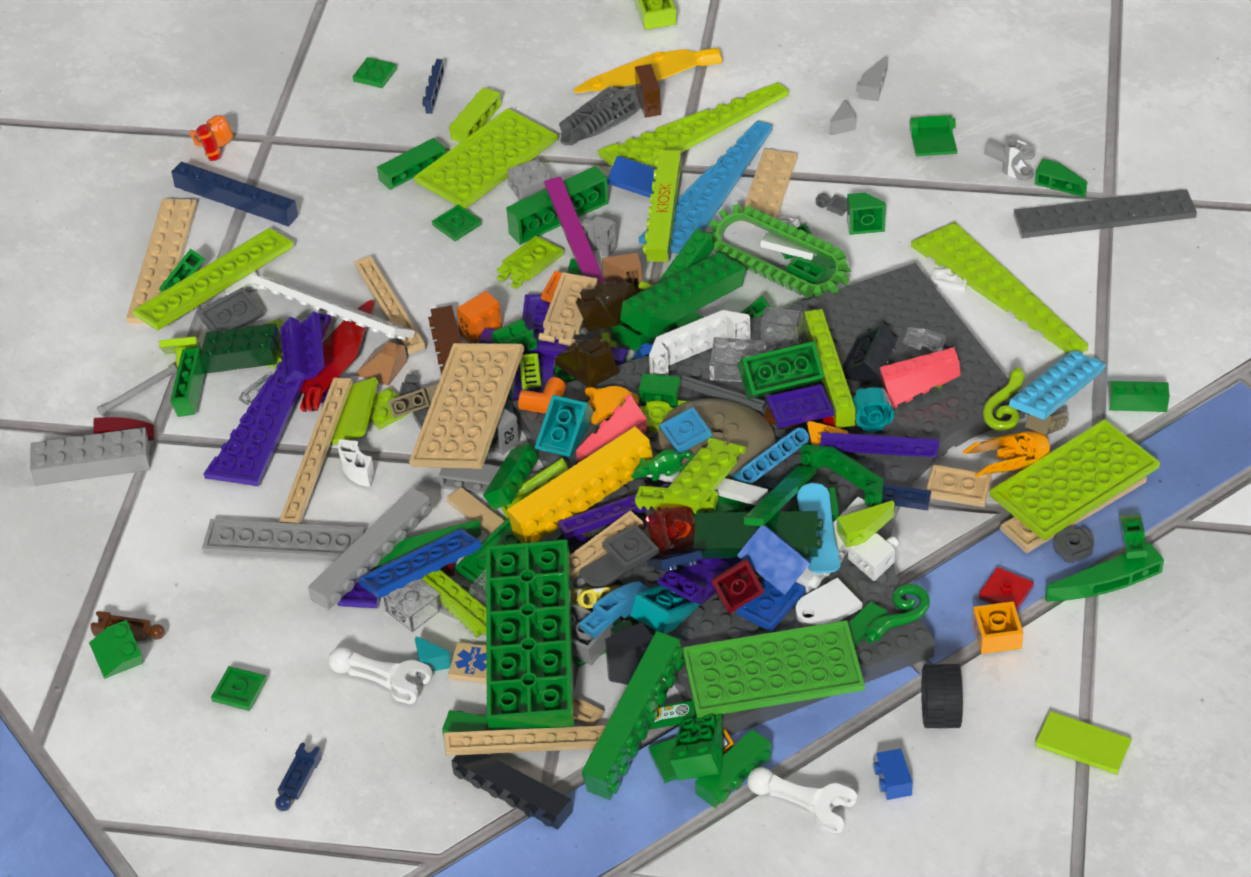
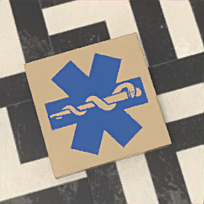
(469, 663)

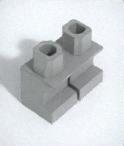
(600, 235)

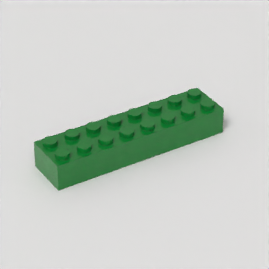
(682, 294)
(633, 716)

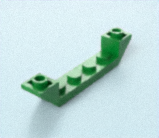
(846, 467)

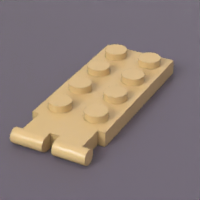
(563, 316)

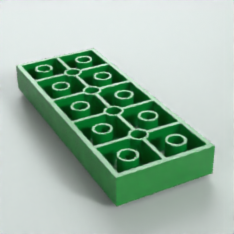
(529, 636)

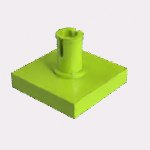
(176, 345)

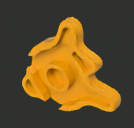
(606, 400)

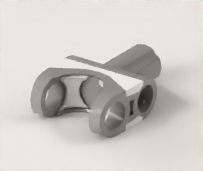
(1013, 157)

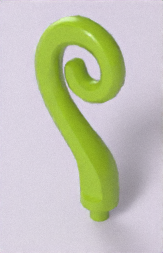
(1014, 384)

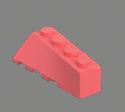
(918, 375)
(623, 420)

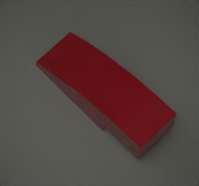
(113, 424)

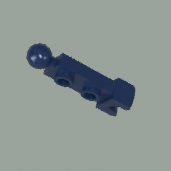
(297, 776)

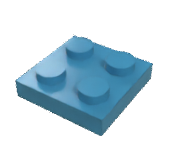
(685, 430)

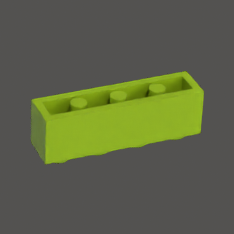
(475, 114)

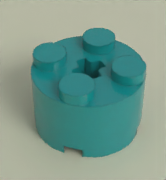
(872, 409)

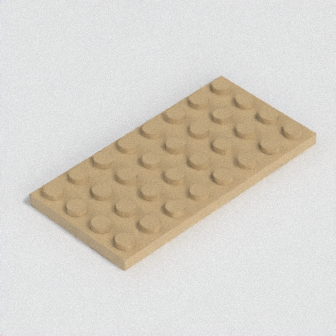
(467, 406)

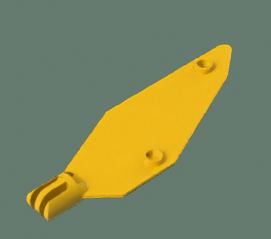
(663, 64)

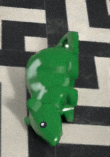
(665, 462)

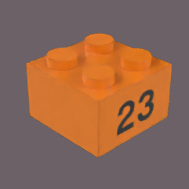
(478, 314)

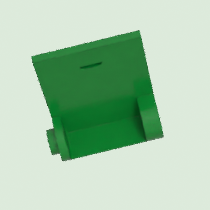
(933, 135)

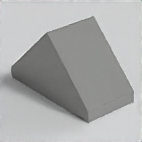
(842, 120)

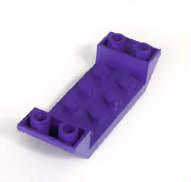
(695, 580)

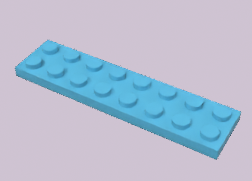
(1057, 385)

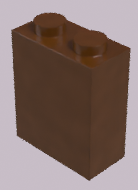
(647, 90)

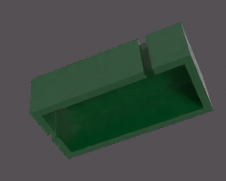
(241, 348)

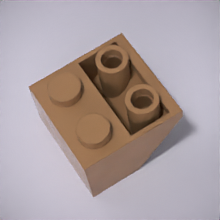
(623, 269)

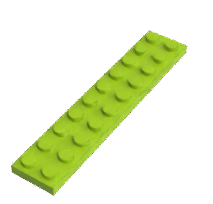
(213, 279)

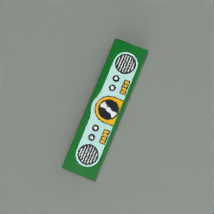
(673, 714)

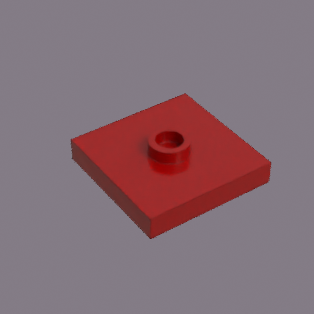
(1006, 587)

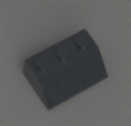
(869, 354)
(625, 652)

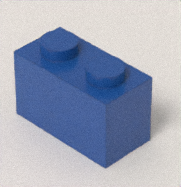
(893, 774)

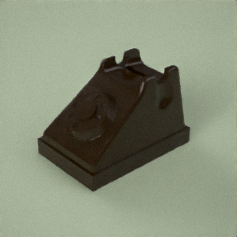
(603, 304)
(588, 361)

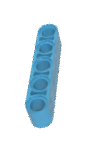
(777, 452)

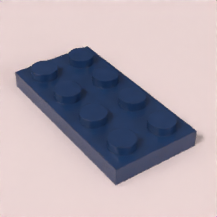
(670, 561)

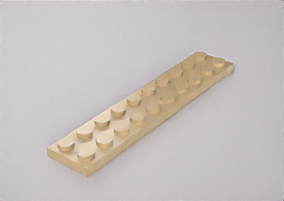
(163, 250)

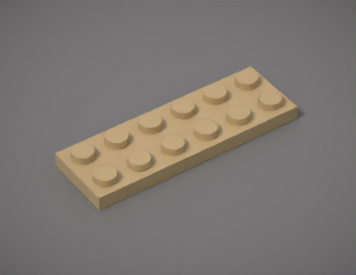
(771, 181)

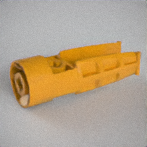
(1018, 448)

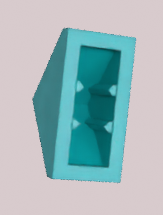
(432, 655)

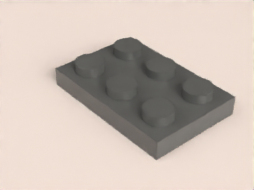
(231, 312)

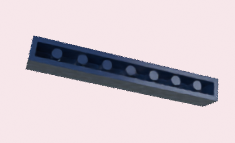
(235, 193)

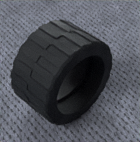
(942, 696)

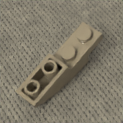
(412, 401)

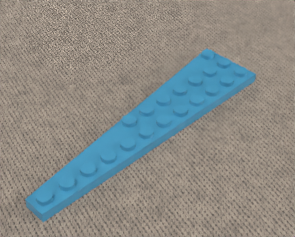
(711, 189)

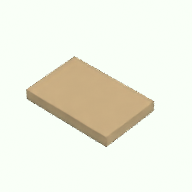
(958, 485)

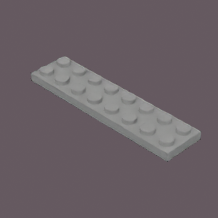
(279, 539)

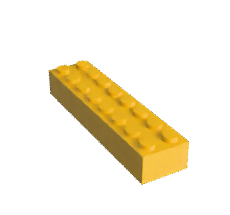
(579, 487)

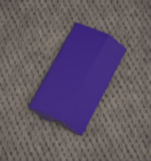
(302, 348)

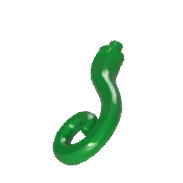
(885, 623)

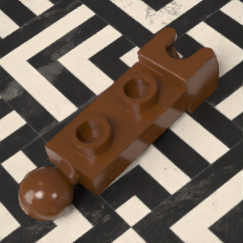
(139, 627)

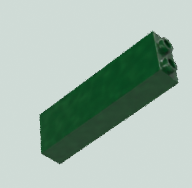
(725, 533)

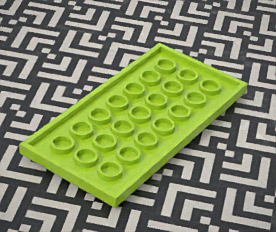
(484, 158)
(1074, 479)

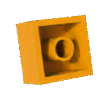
(997, 627)

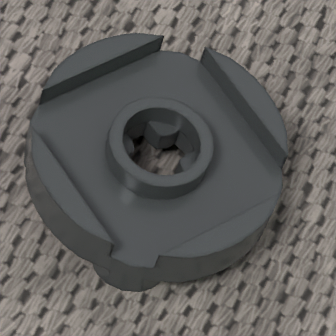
(1073, 552)

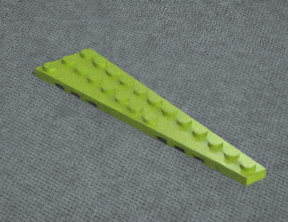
(694, 128)
(984, 274)

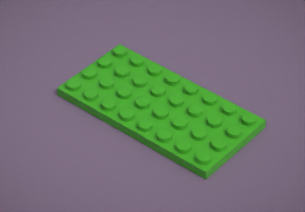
(773, 669)

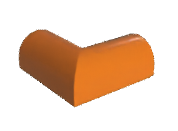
(538, 401)

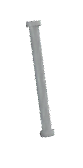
(136, 390)

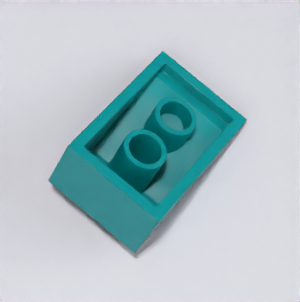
(563, 426)
(661, 609)

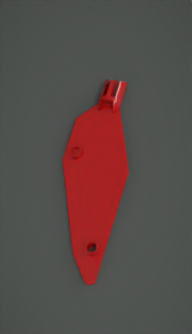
(338, 352)

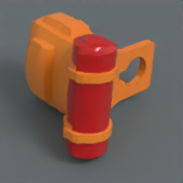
(213, 135)

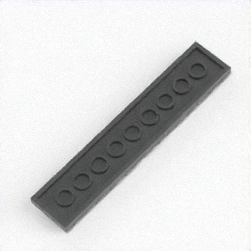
(1104, 213)

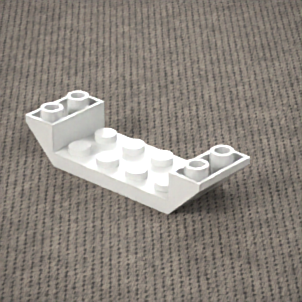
(696, 338)

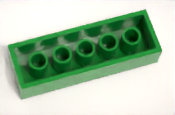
(537, 215)

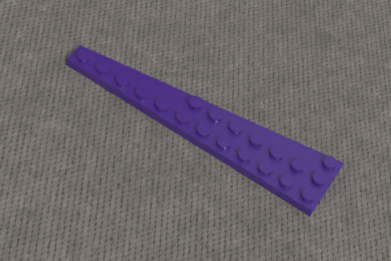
(256, 437)

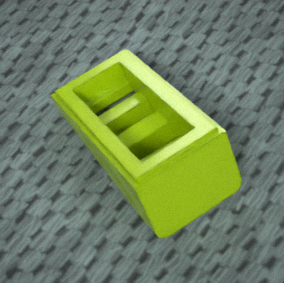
(527, 360)

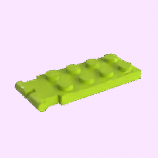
(704, 473)

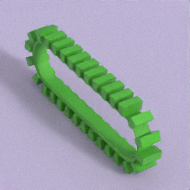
(786, 232)

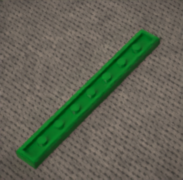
(779, 496)

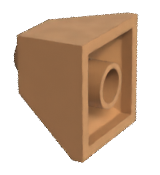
(384, 363)

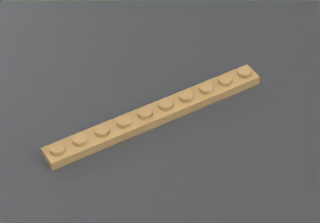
(316, 451)

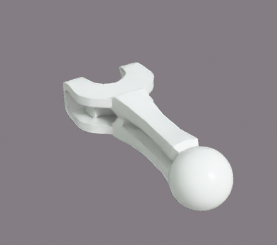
(394, 676)
(816, 800)

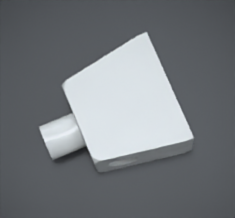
(874, 555)

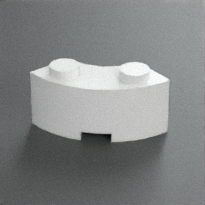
(354, 463)

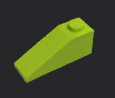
(863, 524)

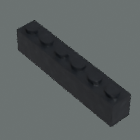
(514, 788)

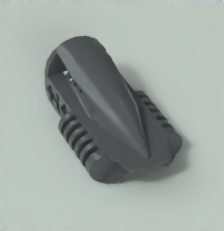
(593, 120)

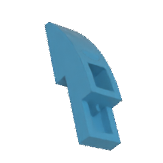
(611, 607)

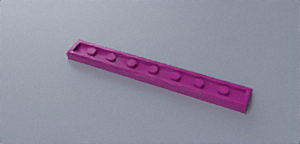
(572, 229)

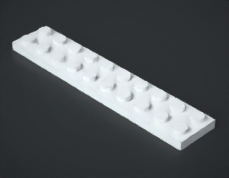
(333, 307)

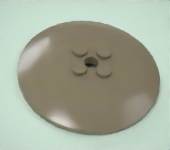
(735, 422)

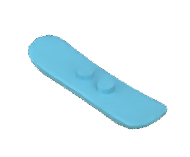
(817, 498)

